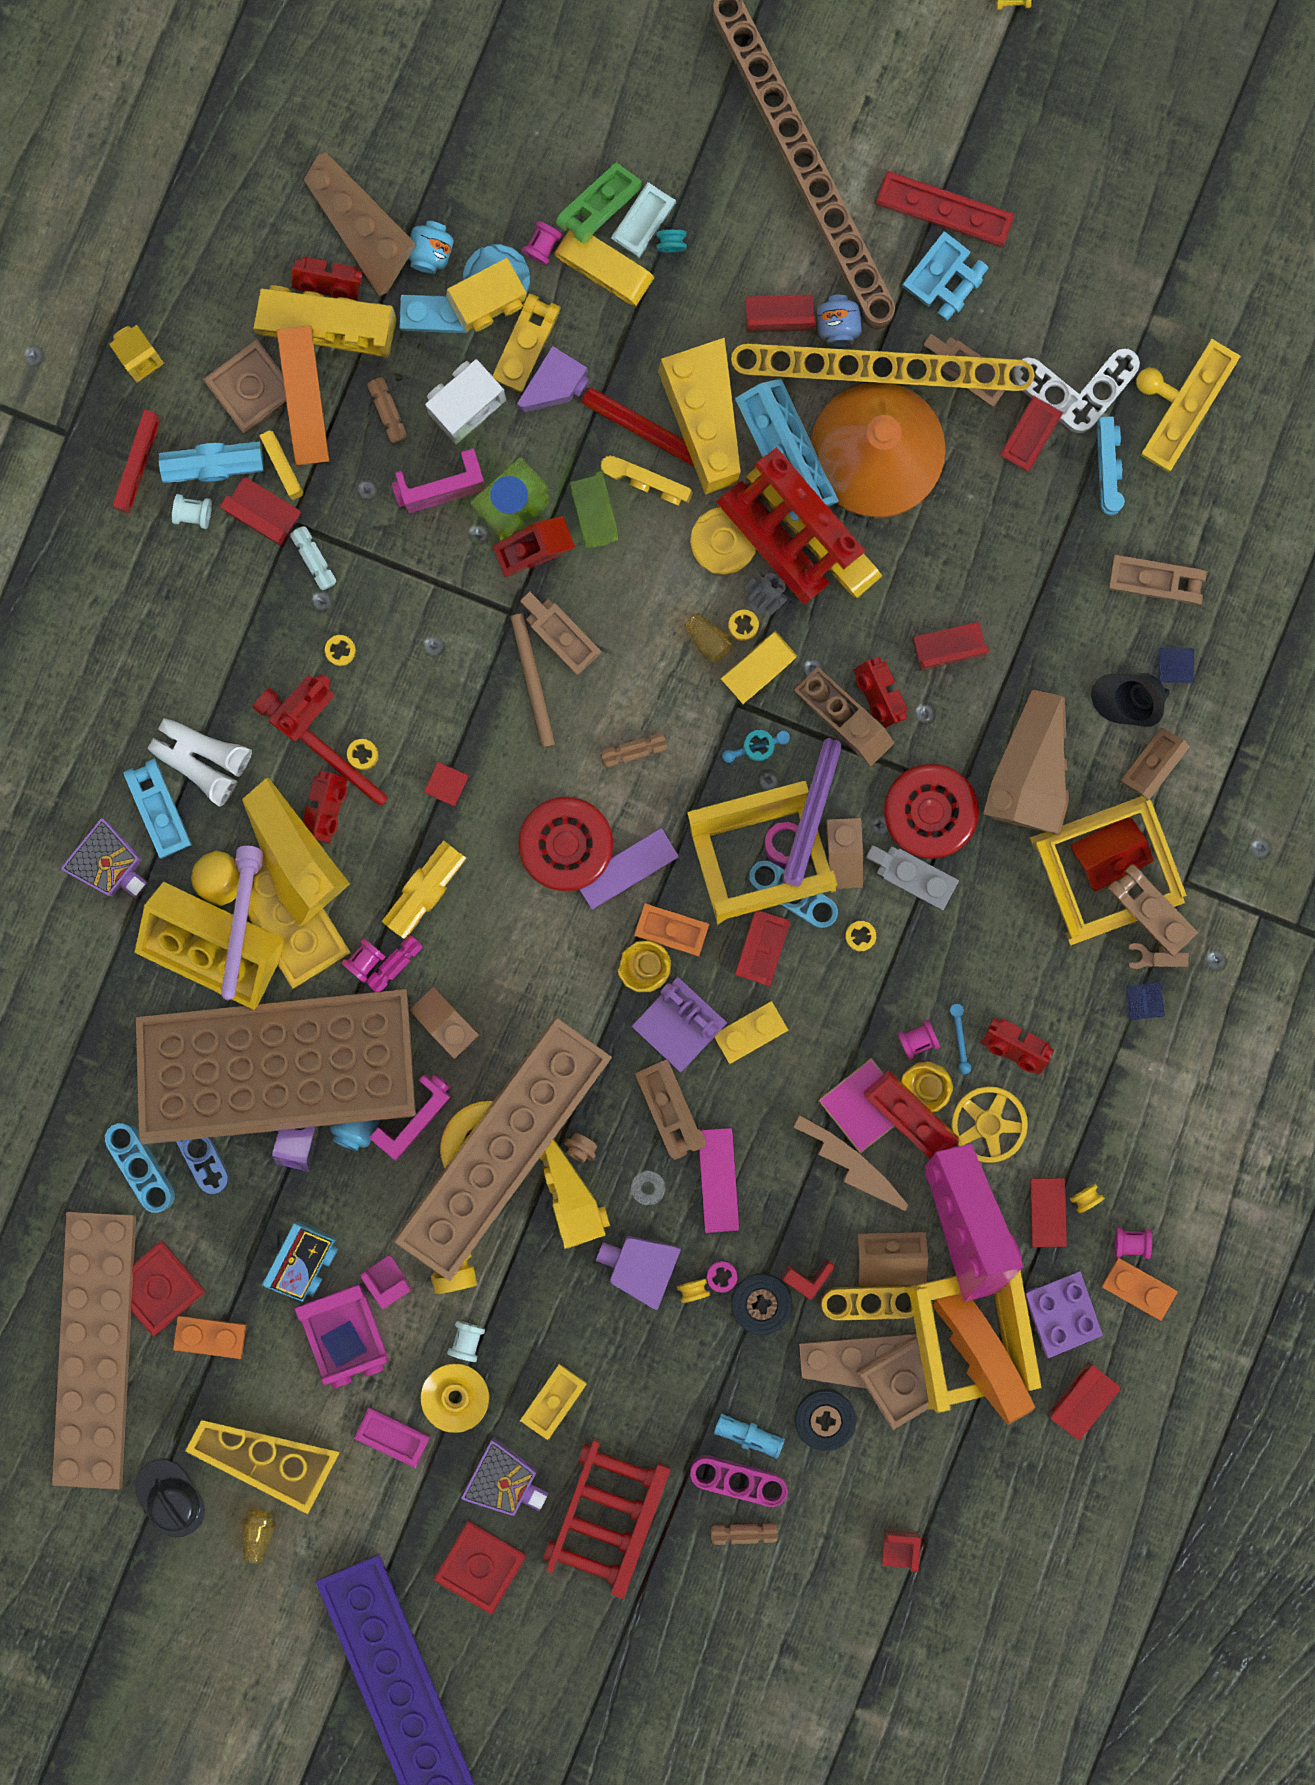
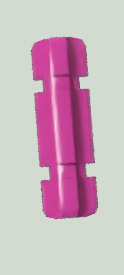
(394, 964)

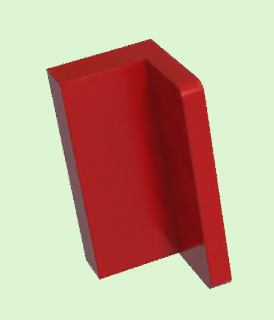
(779, 313)
(261, 511)
(950, 646)
(1111, 852)
(805, 1285)
(1084, 1401)

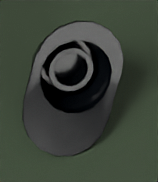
(1130, 698)
(169, 1498)

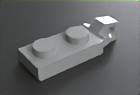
(914, 875)

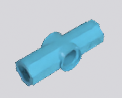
(211, 462)

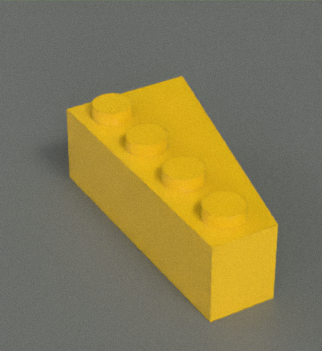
(334, 322)
(702, 403)
(271, 1464)

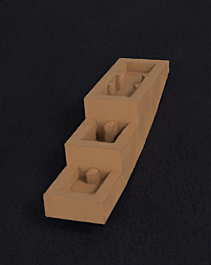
(859, 1172)

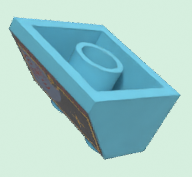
(300, 1261)

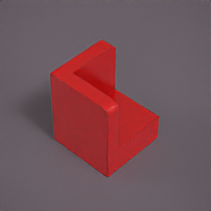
(901, 1549)

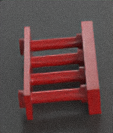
(773, 541)
(628, 1543)

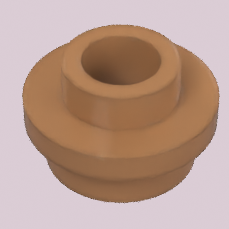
(580, 1148)

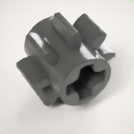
(765, 593)

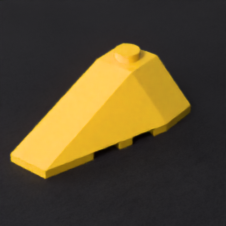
(295, 860)
(573, 1203)

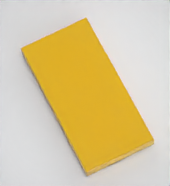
(305, 948)

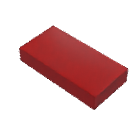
(1031, 433)
(1048, 1212)

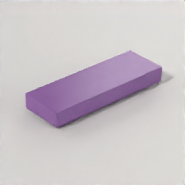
(630, 868)

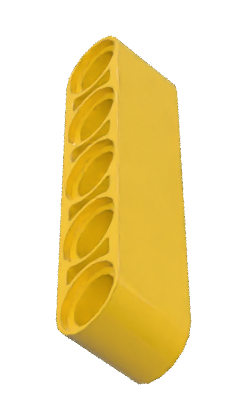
(855, 578)

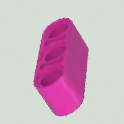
(751, 1492)

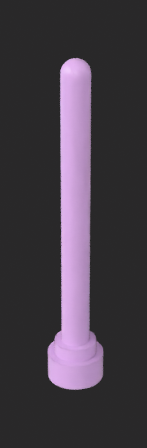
(249, 861)

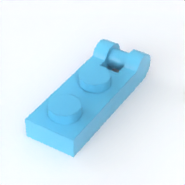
(1109, 467)
(158, 810)

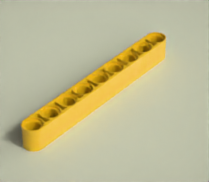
(866, 373)

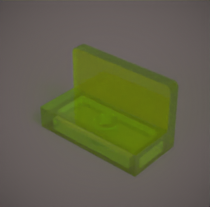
(594, 511)

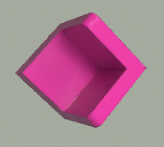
(386, 1282)

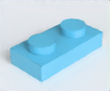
(428, 314)

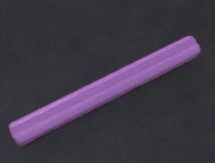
(812, 812)

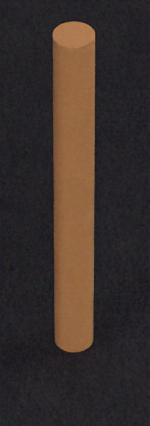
(532, 680)

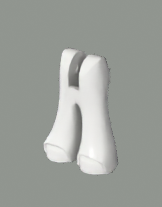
(213, 783)

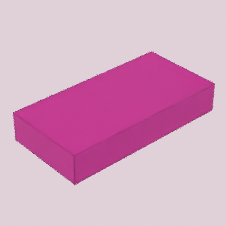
(392, 1437)

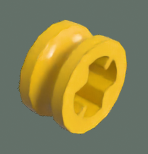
(754, 623)
(344, 660)
(355, 762)
(863, 946)
(1087, 1198)
(693, 1290)

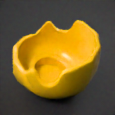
(216, 878)
(644, 966)
(929, 1083)

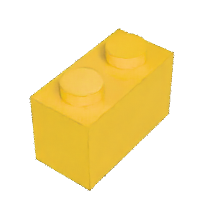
(487, 295)

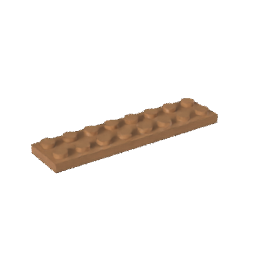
(502, 1148)
(94, 1350)

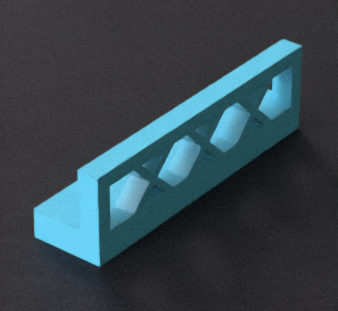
(770, 430)

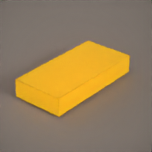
(281, 464)

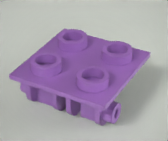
(679, 1024)
(1063, 1314)

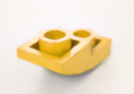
(759, 667)

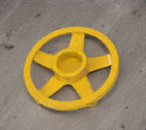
(990, 1123)

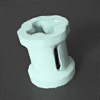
(191, 511)
(466, 1341)

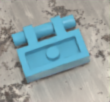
(937, 269)

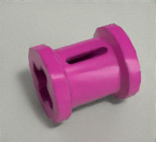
(542, 243)
(363, 960)
(918, 1040)
(1133, 1243)

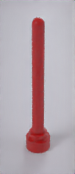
(269, 703)

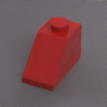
(534, 546)

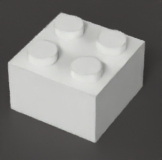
(465, 400)

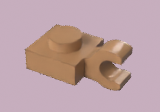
(1160, 959)

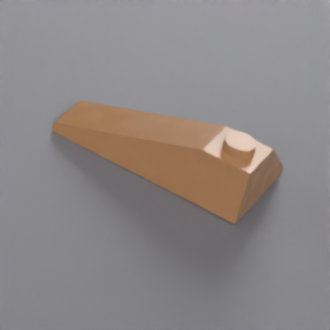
(1031, 774)

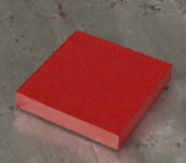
(162, 1288)
(480, 1567)

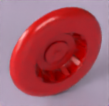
(931, 811)
(565, 844)

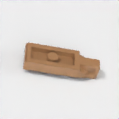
(983, 373)
(560, 633)

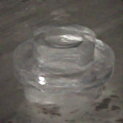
(648, 1176)

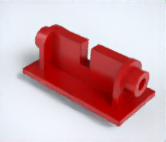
(311, 276)
(872, 679)
(302, 706)
(330, 793)
(1030, 1055)

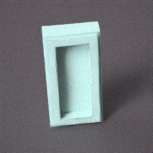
(643, 220)

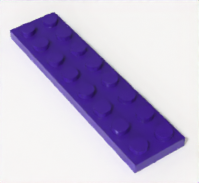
(393, 1675)

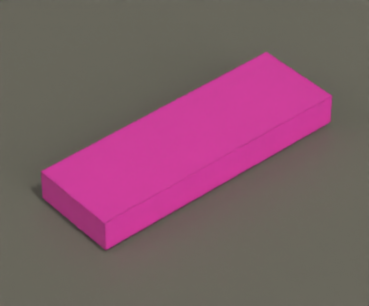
(719, 1181)

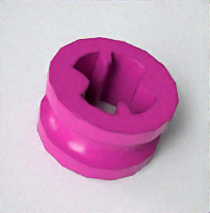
(712, 1273)

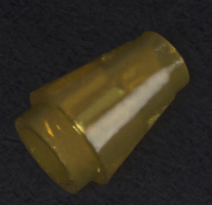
(710, 639)
(257, 1533)

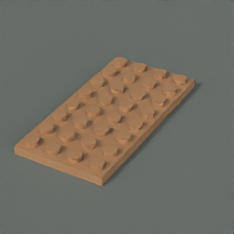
(274, 1067)

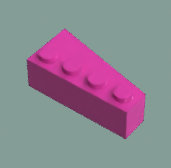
(972, 1223)

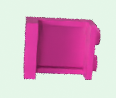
(442, 490)
(397, 1146)
(333, 1311)

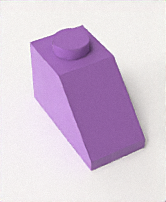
(554, 382)

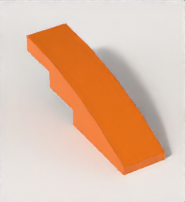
(303, 395)
(988, 1359)

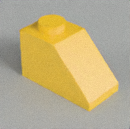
(135, 352)

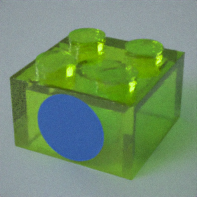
(511, 500)

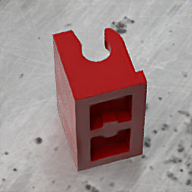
(762, 948)

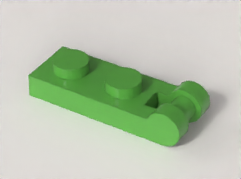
(599, 202)

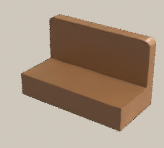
(892, 1259)

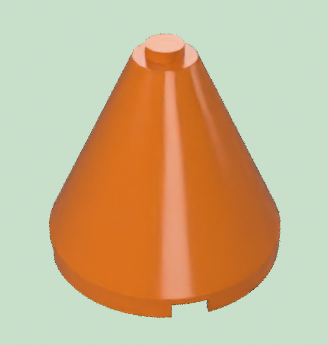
(879, 448)

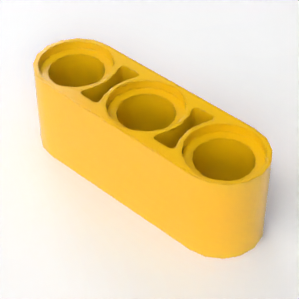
(605, 267)
(853, 1297)

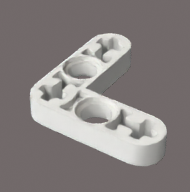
(1073, 400)

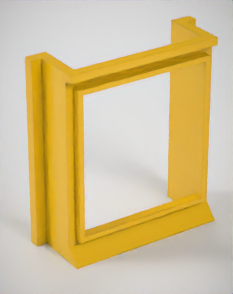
(747, 812)
(1046, 847)
(1014, 1330)

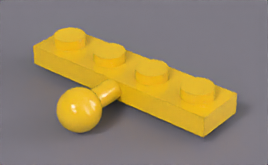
(1187, 405)

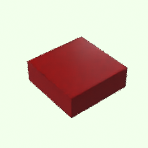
(446, 784)

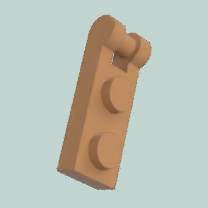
(1156, 579)
(1153, 911)
(670, 1109)

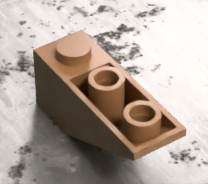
(845, 716)

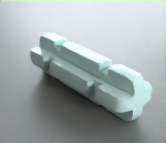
(313, 558)

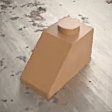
(845, 851)
(444, 1023)

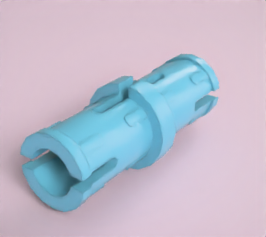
(749, 1436)

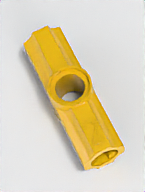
(424, 890)

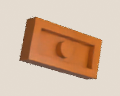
(671, 929)
(1139, 1289)
(210, 1337)

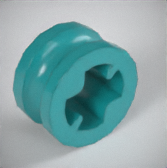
(671, 241)
(760, 735)

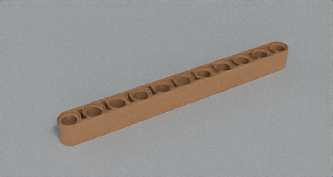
(803, 177)

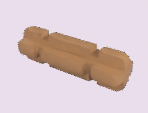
(387, 410)
(634, 750)
(744, 1534)

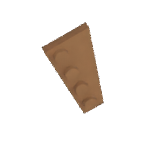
(364, 227)
(840, 1359)

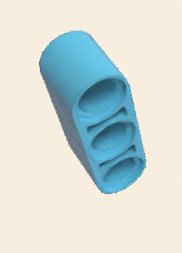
(805, 906)
(141, 1185)

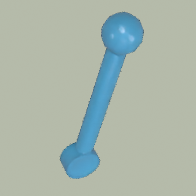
(729, 756)
(956, 1011)

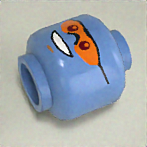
(839, 321)

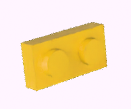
(750, 1032)
(553, 1401)

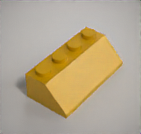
(195, 939)

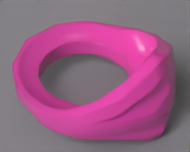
(773, 855)

